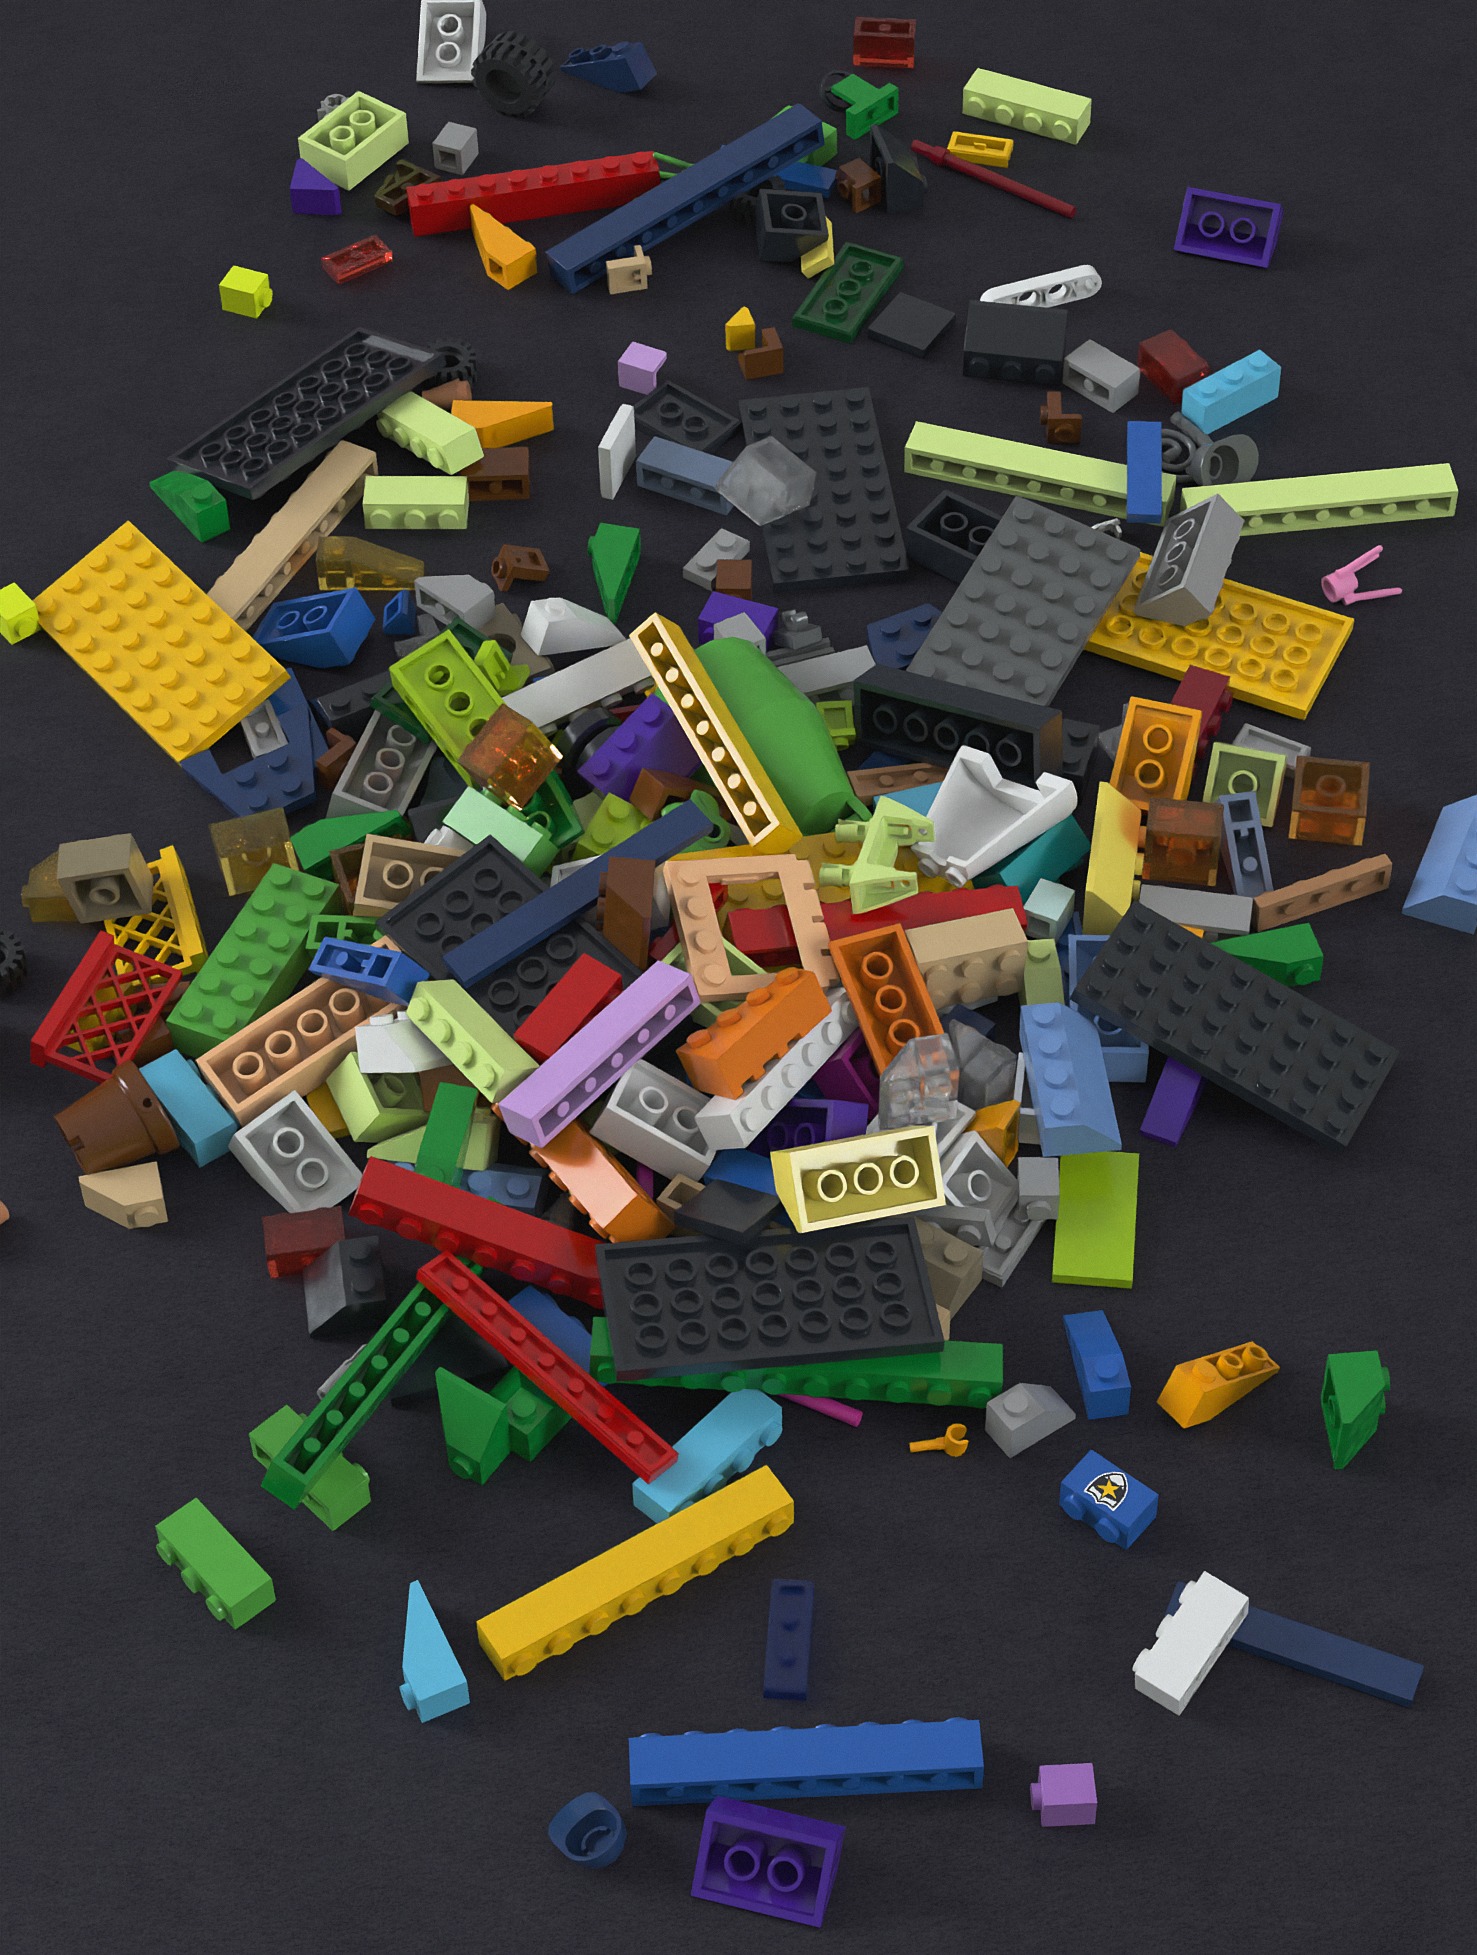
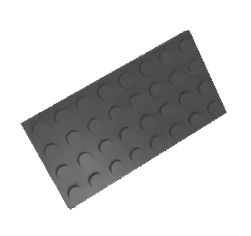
(1026, 605)

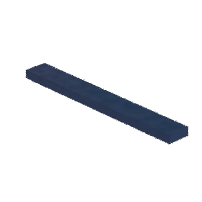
(571, 896)

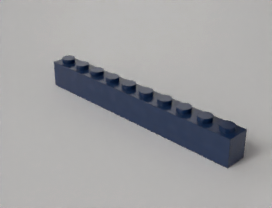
(686, 197)

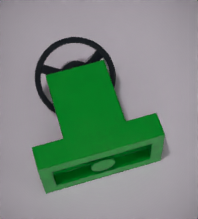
(864, 101)

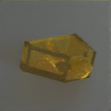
(45, 894)

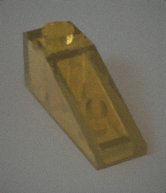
(364, 565)

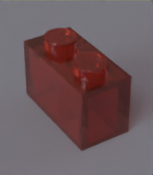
(884, 42)
(1171, 364)
(300, 1238)

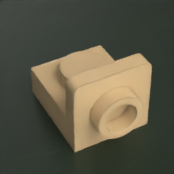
(628, 273)

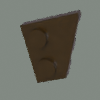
(393, 194)

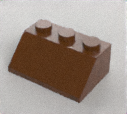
(627, 906)

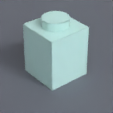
(1049, 910)

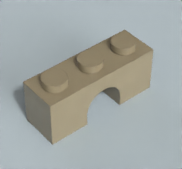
(506, 631)

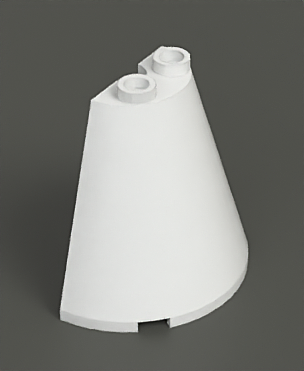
(987, 817)

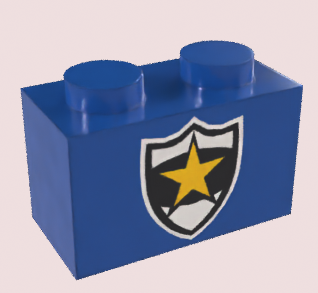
(1108, 1500)

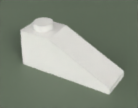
(562, 626)

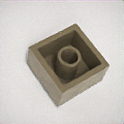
(105, 878)

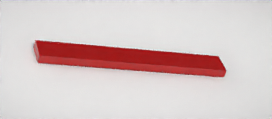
(548, 1366)

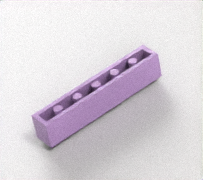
(599, 1054)

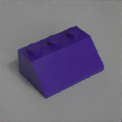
(1228, 227)
(645, 740)
(810, 1122)
(767, 1861)

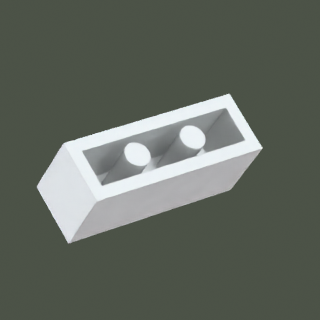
(1190, 1642)

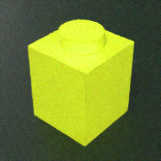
(245, 292)
(17, 614)

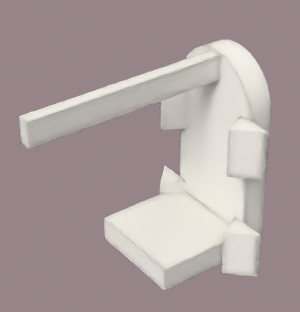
(1112, 524)

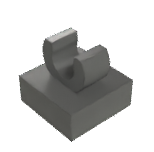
(796, 631)

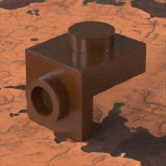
(1059, 426)
(334, 761)

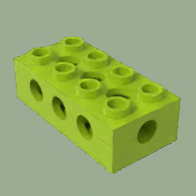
(439, 706)

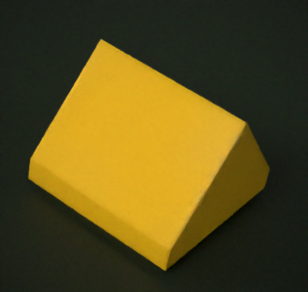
(740, 331)

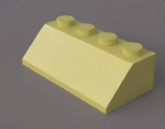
(1113, 862)
(859, 1177)

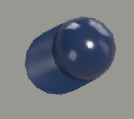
(589, 1831)

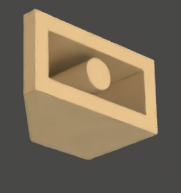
(127, 1195)

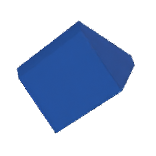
(400, 614)

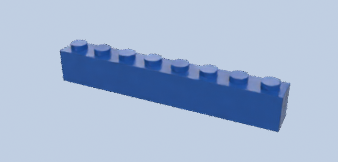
(806, 1762)

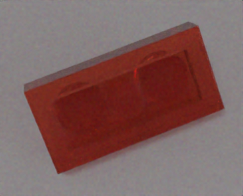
(356, 259)

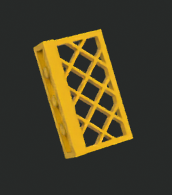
(184, 921)

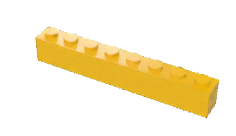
(715, 736)
(635, 1573)

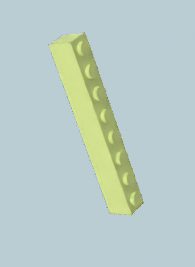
(1024, 470)
(1336, 499)

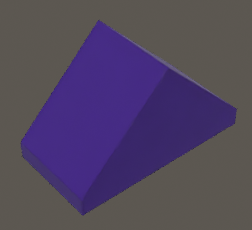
(313, 191)

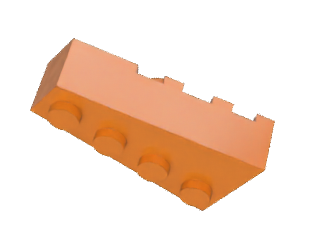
(754, 1033)

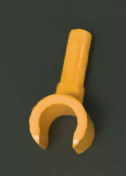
(948, 1443)

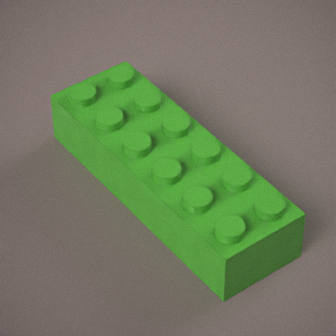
(254, 961)

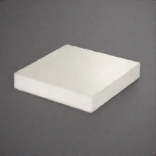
(617, 451)

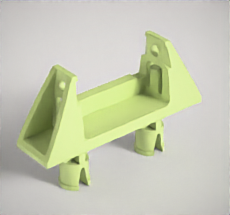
(875, 862)

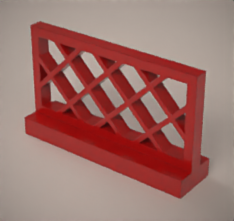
(81, 990)

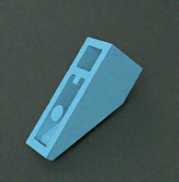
(429, 1667)

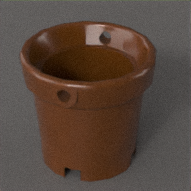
(117, 1123)

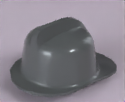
(1225, 461)

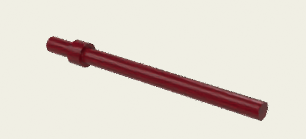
(941, 157)

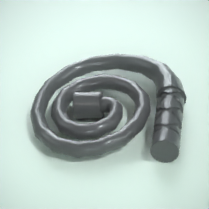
(1173, 453)

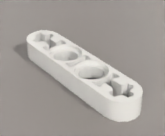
(1077, 284)

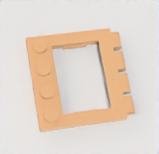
(700, 930)

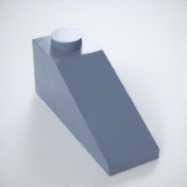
(1244, 845)

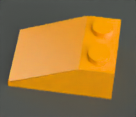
(1156, 752)

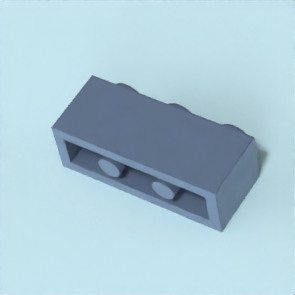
(683, 474)

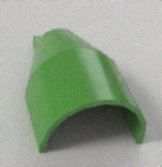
(784, 735)

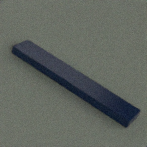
(1322, 1654)

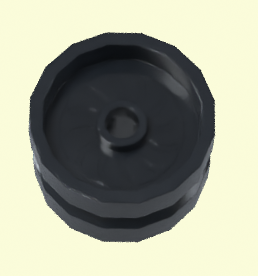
(582, 740)

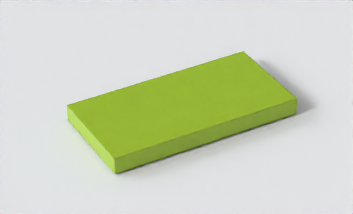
(1096, 1219)

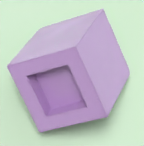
(639, 367)

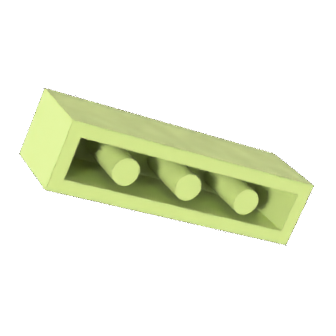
(1026, 106)
(430, 433)
(470, 1038)

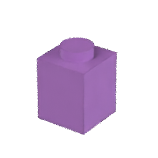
(1065, 1794)

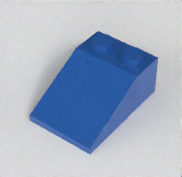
(316, 628)

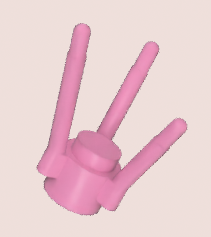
(1343, 581)

